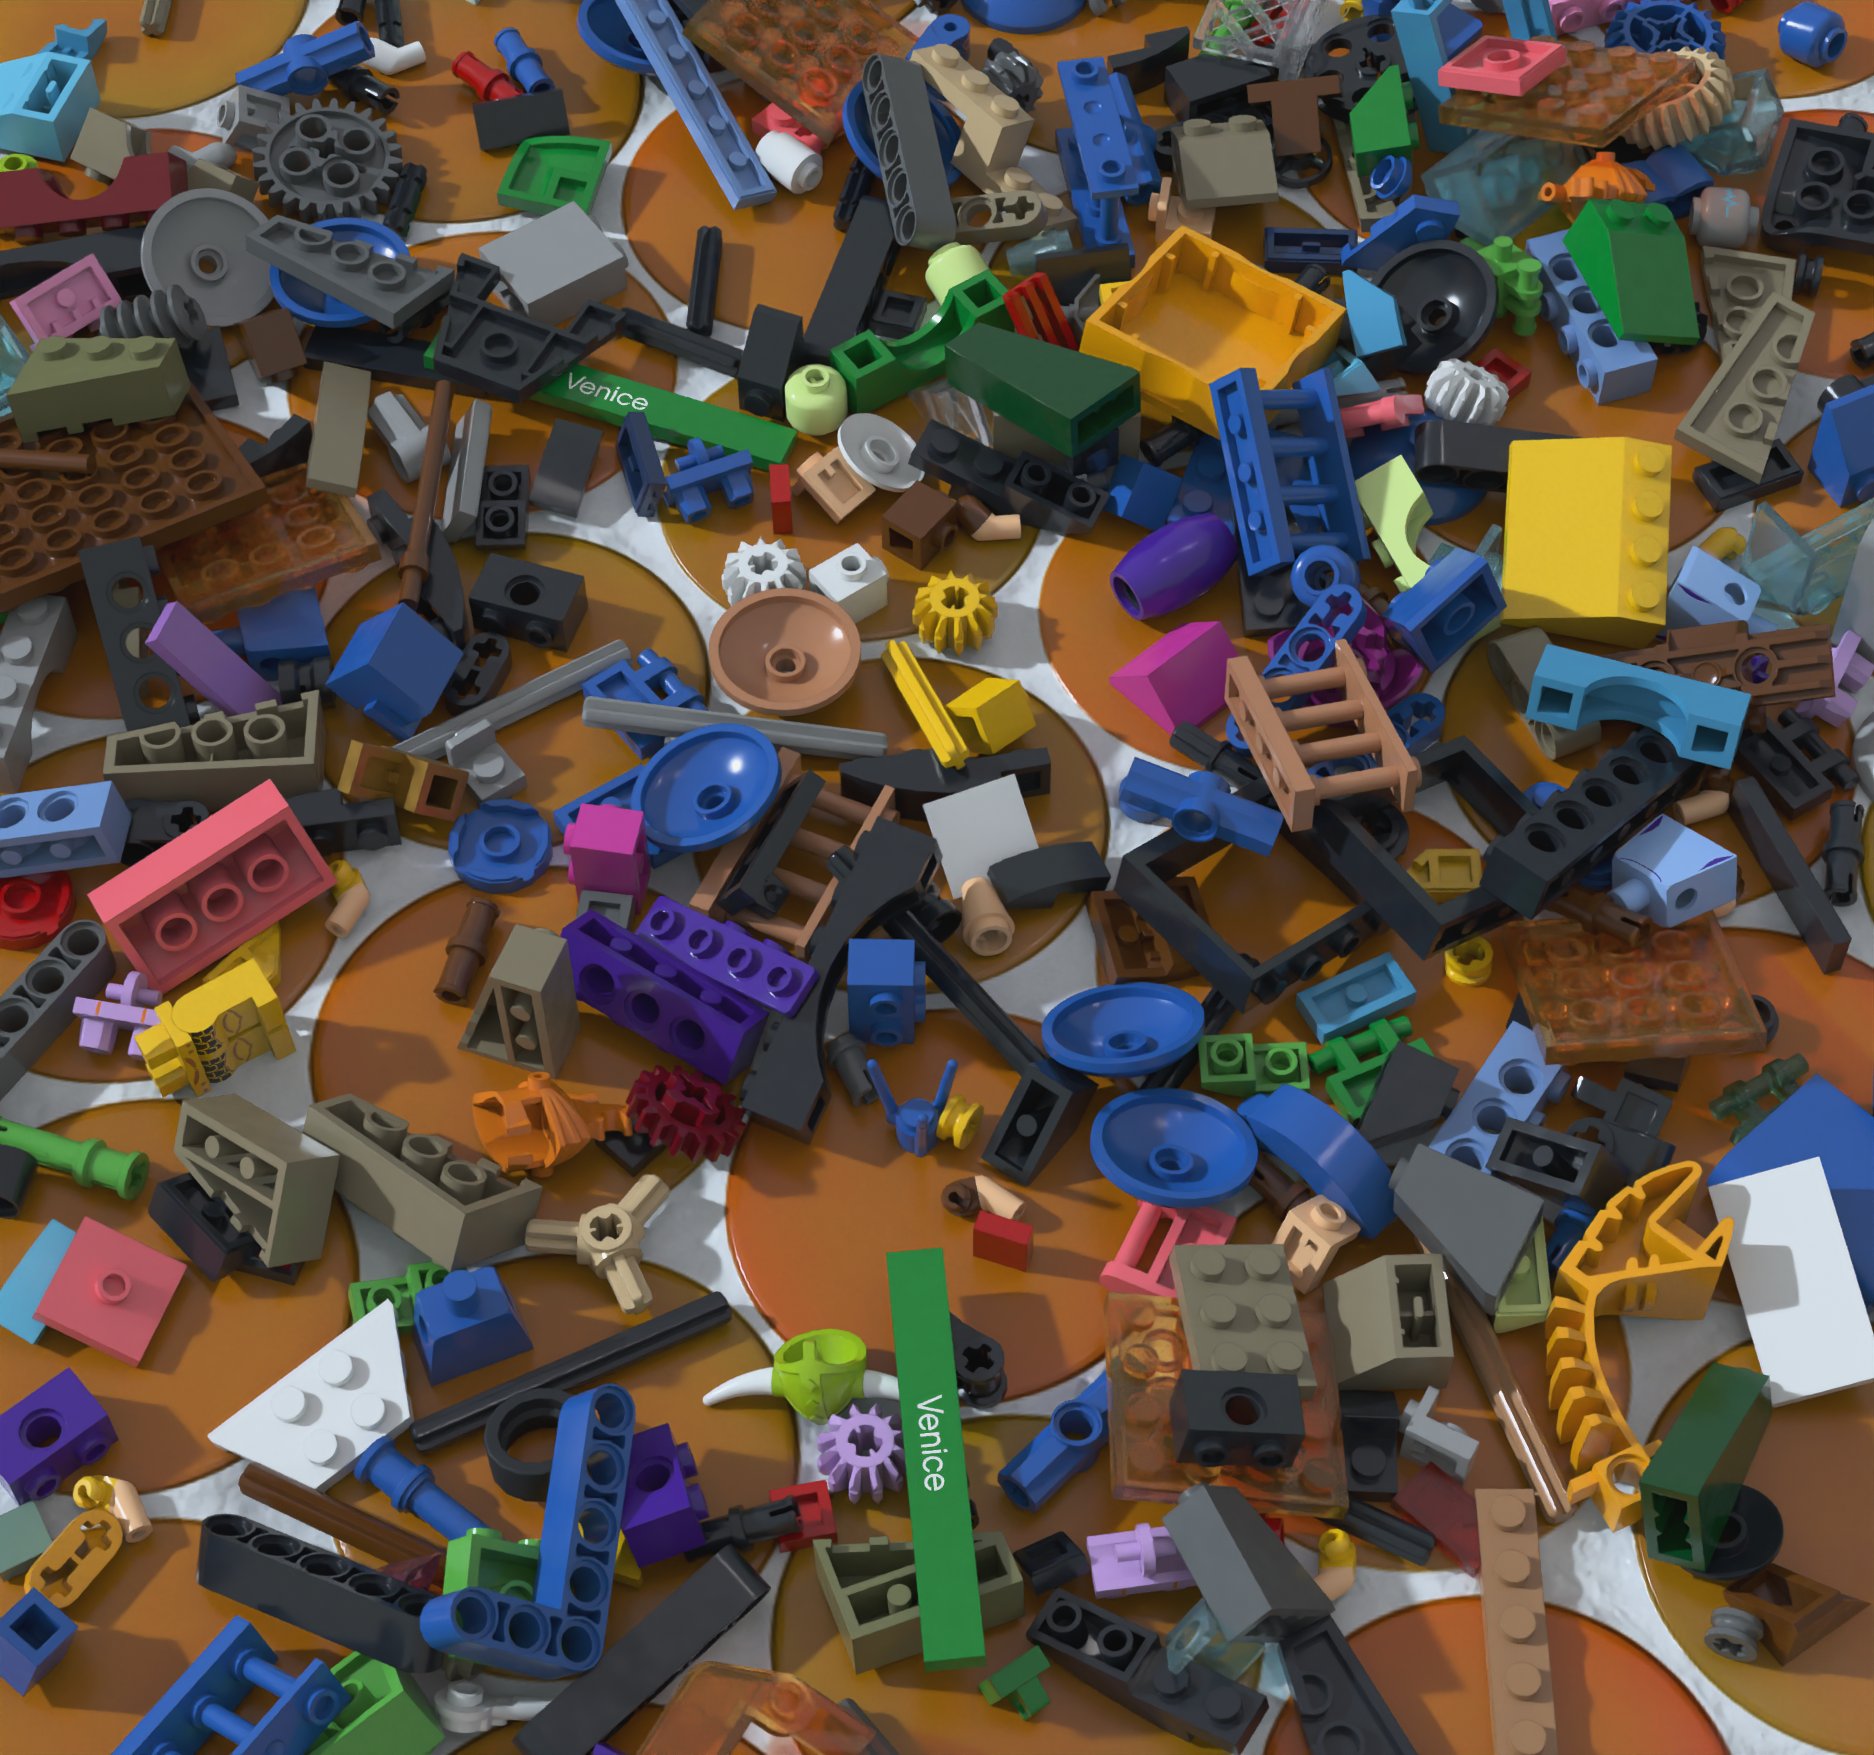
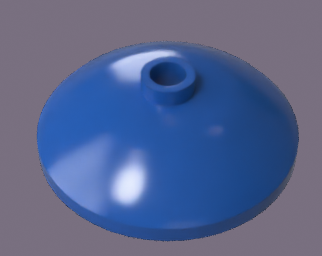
(1024, 15)
(611, 37)
(861, 138)
(317, 307)
(1382, 446)
(707, 787)
(1123, 1029)
(1173, 1148)

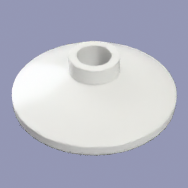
(878, 451)

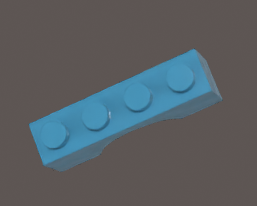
(1585, 688)

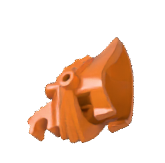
(1597, 180)
(542, 1124)

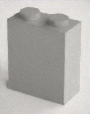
(556, 265)

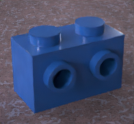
(885, 991)

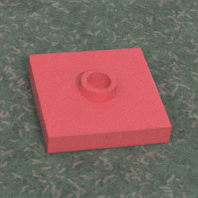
(1502, 65)
(110, 1292)

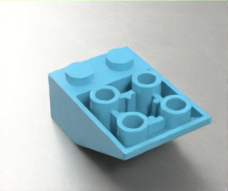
(45, 103)

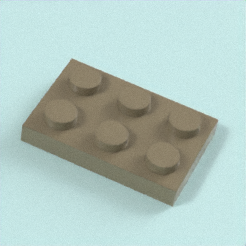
(1241, 1311)

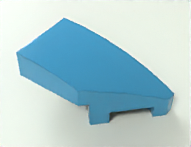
(76, 42)
(1372, 316)

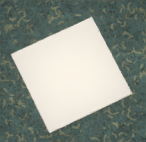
(980, 829)

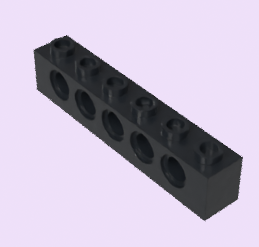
(1587, 821)

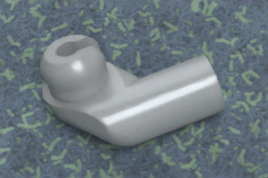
(217, 153)

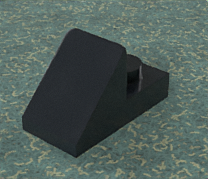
(1369, 1441)

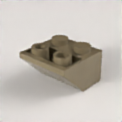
(1391, 1324)

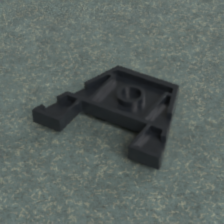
(506, 349)

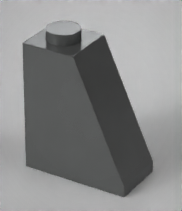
(1468, 1218)
(1243, 1567)

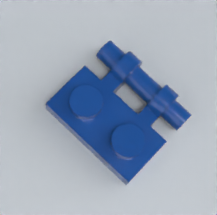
(625, 684)

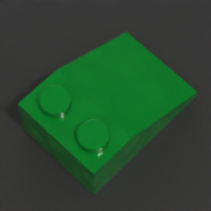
(1636, 269)

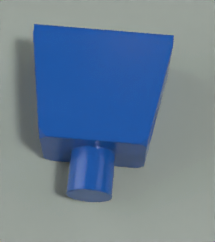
(278, 630)
(467, 1324)

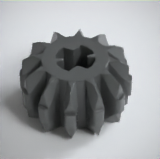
(1015, 78)

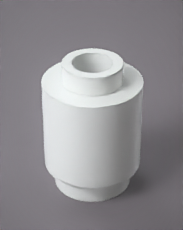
(790, 161)

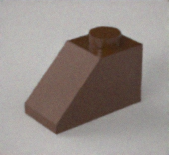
(271, 344)

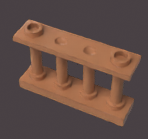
(1284, 760)
(732, 853)

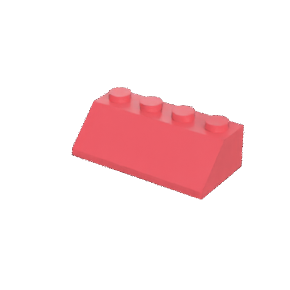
(212, 888)

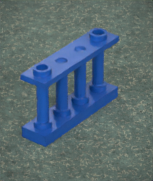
(1095, 155)
(1254, 476)
(215, 1686)

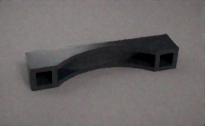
(115, 250)
(886, 881)

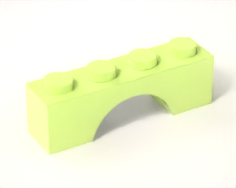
(1397, 512)

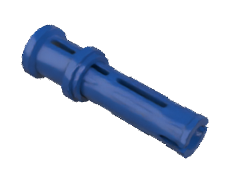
(414, 1489)

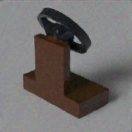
(1298, 124)

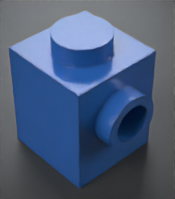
(33, 1640)

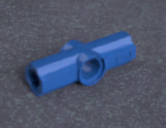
(309, 61)
(1140, 141)
(1201, 806)
(1051, 1457)

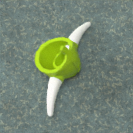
(816, 1374)

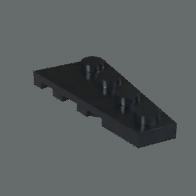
(1336, 1697)

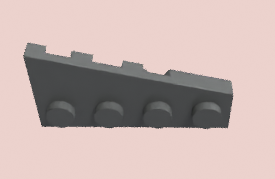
(350, 270)

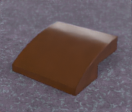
(1131, 946)

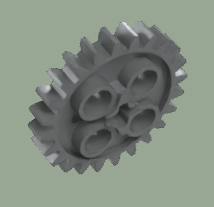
(327, 162)

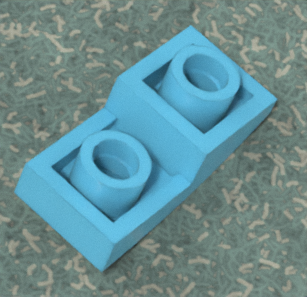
(30, 1281)

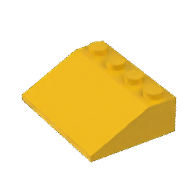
(1588, 538)

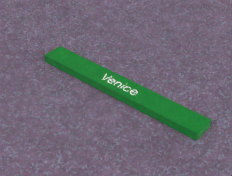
(667, 413)
(935, 1462)

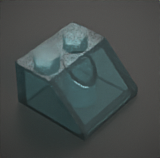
(1747, 132)

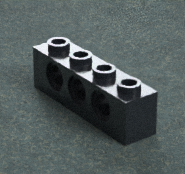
(102, 570)

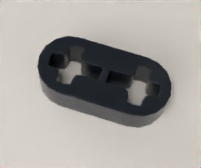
(487, 679)

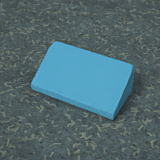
(1350, 373)

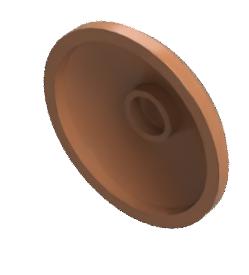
(784, 633)

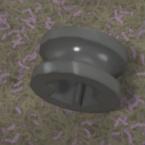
(1734, 1634)

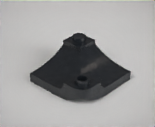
(1821, 191)

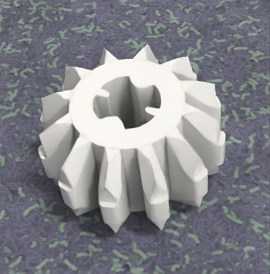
(1466, 393)
(762, 569)

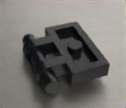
(1785, 772)

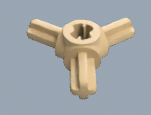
(608, 1240)

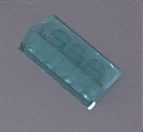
(1499, 181)

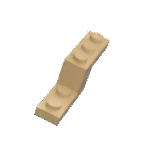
(992, 131)

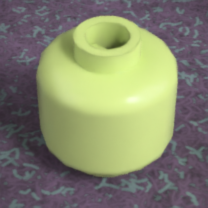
(952, 266)
(816, 399)

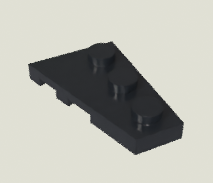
(1267, 600)

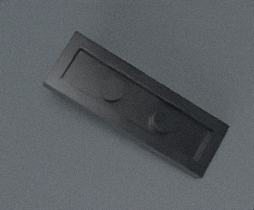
(753, 882)

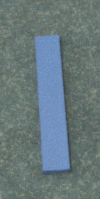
(699, 102)

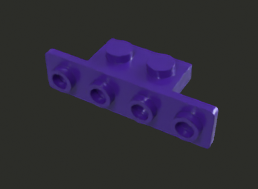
(729, 955)

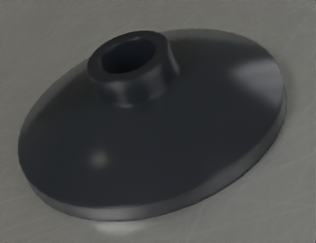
(1752, 1535)

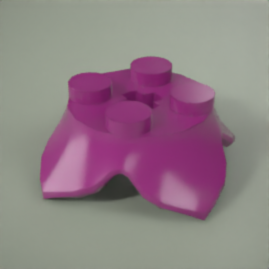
(1388, 671)

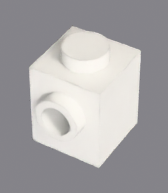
(852, 582)

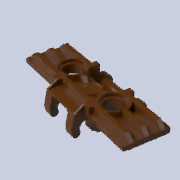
(1723, 656)

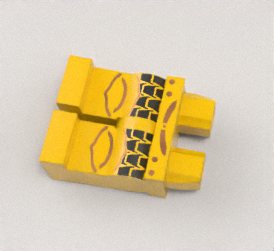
(215, 1031)

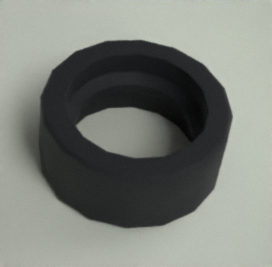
(510, 1421)

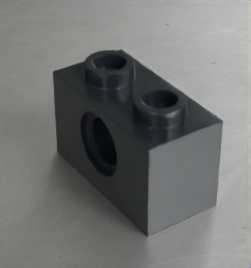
(528, 602)
(1236, 1419)

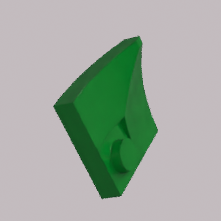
(555, 172)

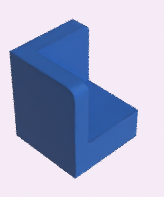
(1142, 493)

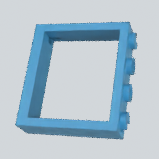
(1426, 54)

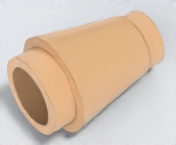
(985, 918)

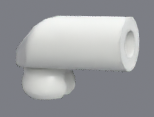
(391, 59)

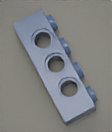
(1603, 362)
(62, 829)
(1488, 1101)

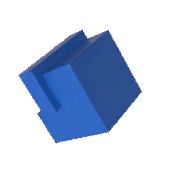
(395, 669)

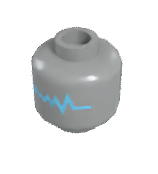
(1722, 218)

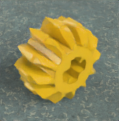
(955, 613)

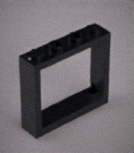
(1383, 881)
(1143, 888)

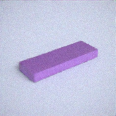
(208, 662)

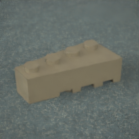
(222, 755)
(419, 1186)

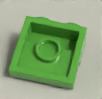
(492, 1564)

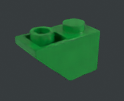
(1381, 122)

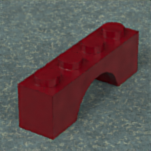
(37, 205)

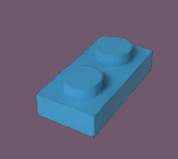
(1355, 998)

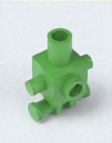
(1516, 281)

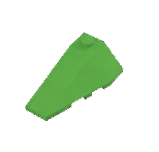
(382, 1717)

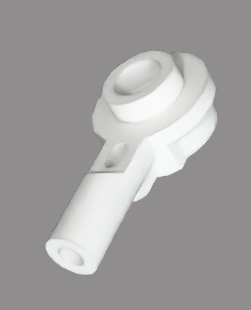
(469, 1709)

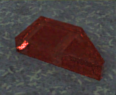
(1447, 1511)

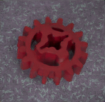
(685, 1113)

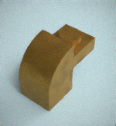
(411, 779)

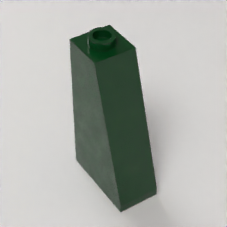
(1042, 386)
(1703, 1465)

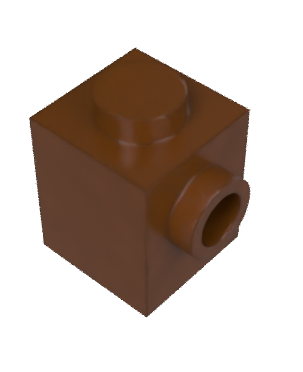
(920, 525)

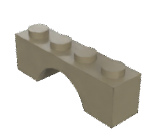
(109, 139)

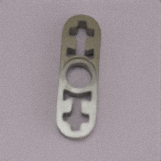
(1000, 226)

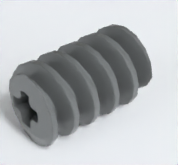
(160, 317)

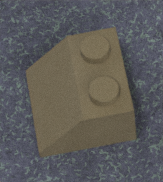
(1223, 163)

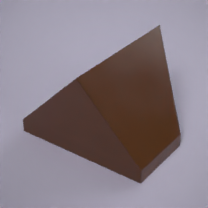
(1792, 1608)

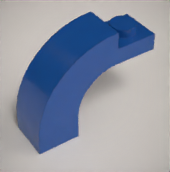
(1324, 1152)

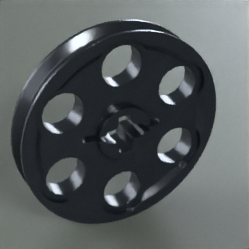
(1353, 67)

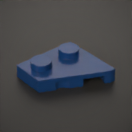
(1413, 222)

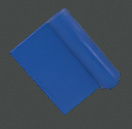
(1828, 1126)

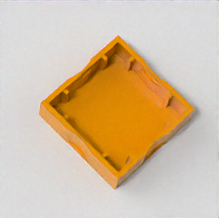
(1204, 315)

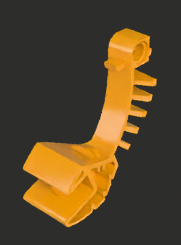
(1636, 1264)

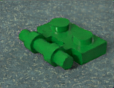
(1355, 1080)

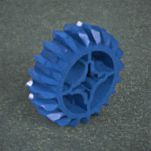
(1665, 26)

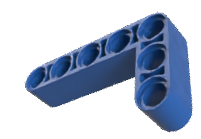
(561, 1558)

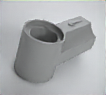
(402, 434)

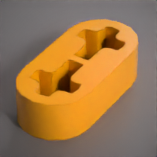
(84, 1568)

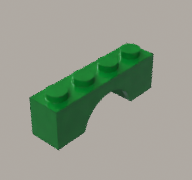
(885, 370)

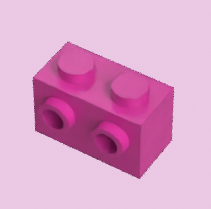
(608, 851)

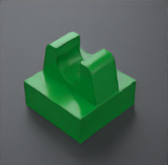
(1019, 1684)

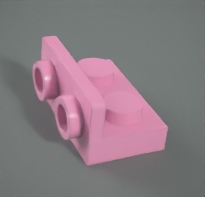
(66, 301)

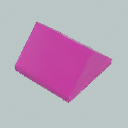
(1180, 675)

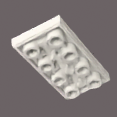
(1796, 1282)

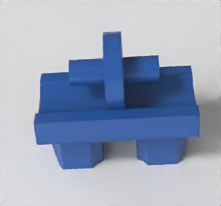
(705, 473)

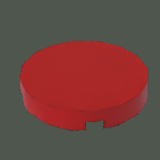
(35, 909)

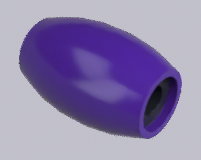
(1174, 566)

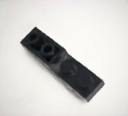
(1027, 487)
(442, 594)
(923, 779)
(348, 826)
(1134, 1672)

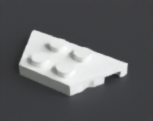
(328, 1407)

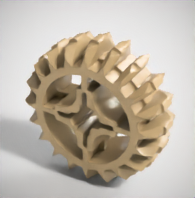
(1689, 109)

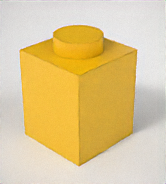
(992, 714)

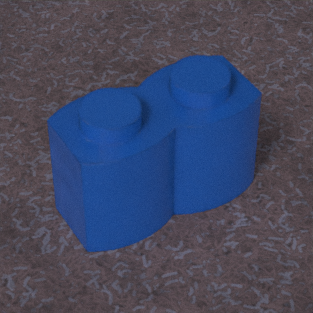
(1676, 178)

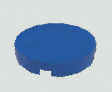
(500, 846)

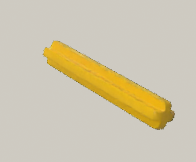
(925, 705)

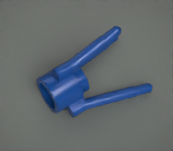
(916, 1118)

